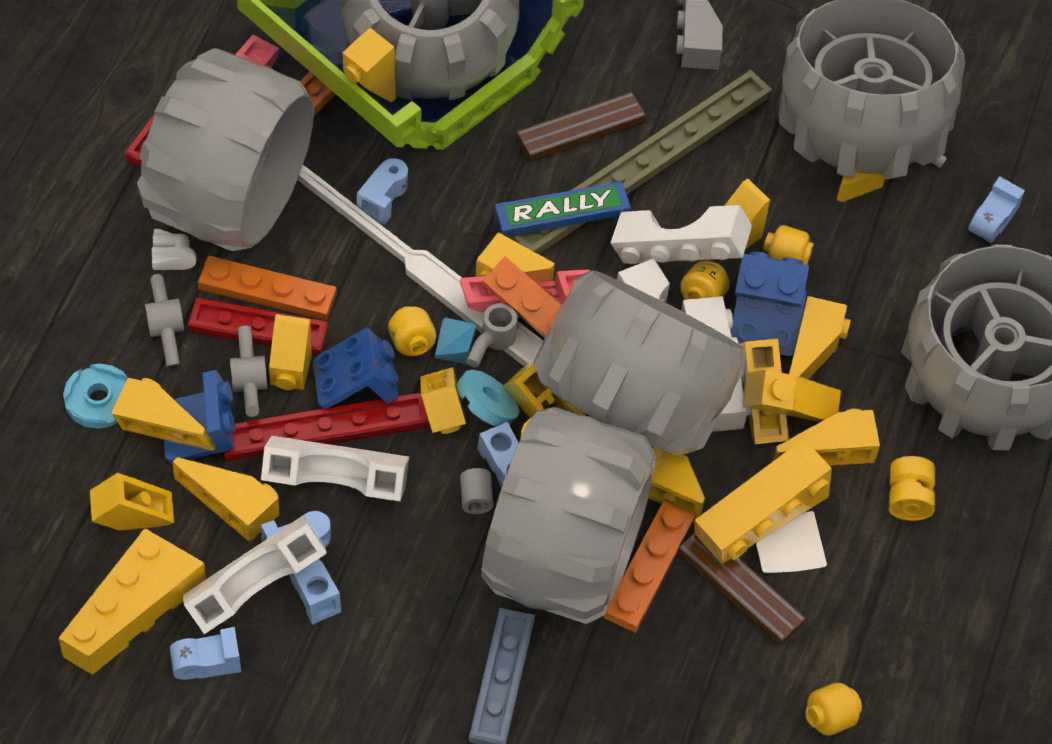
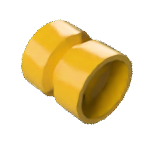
(912, 488)

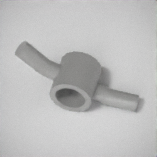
(164, 319)
(492, 336)
(248, 372)

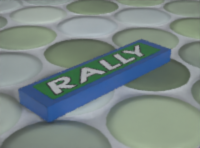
(561, 209)

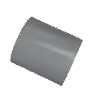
(476, 491)

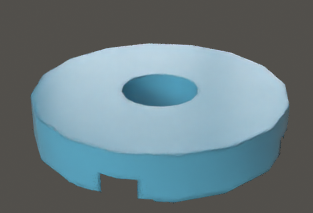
(83, 383)
(487, 398)

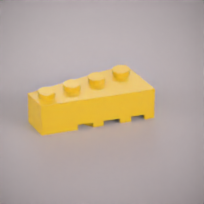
(765, 502)
(129, 600)

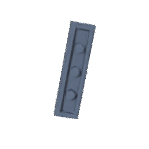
(501, 677)

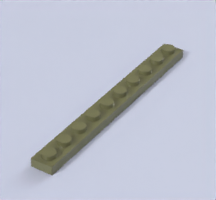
(666, 147)

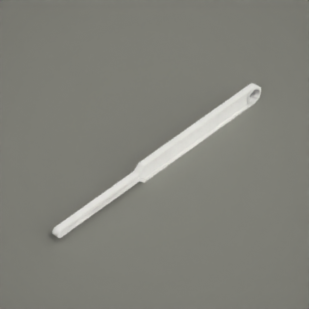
(421, 267)

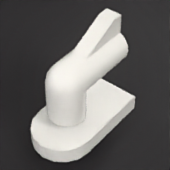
(171, 251)

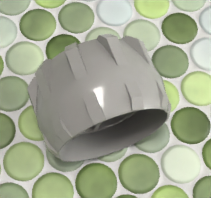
(434, 59)
(871, 86)
(225, 149)
(1008, 305)
(639, 363)
(568, 514)

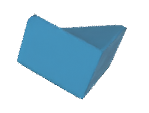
(455, 340)

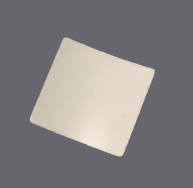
(793, 547)

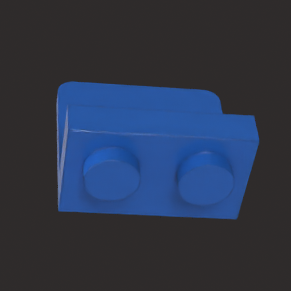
(772, 279)
(767, 320)
(354, 365)
(212, 412)

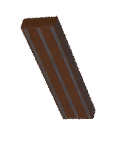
(580, 126)
(745, 590)

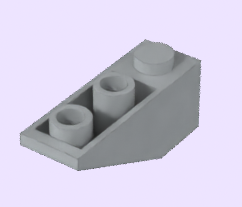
(700, 35)

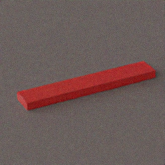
(331, 424)

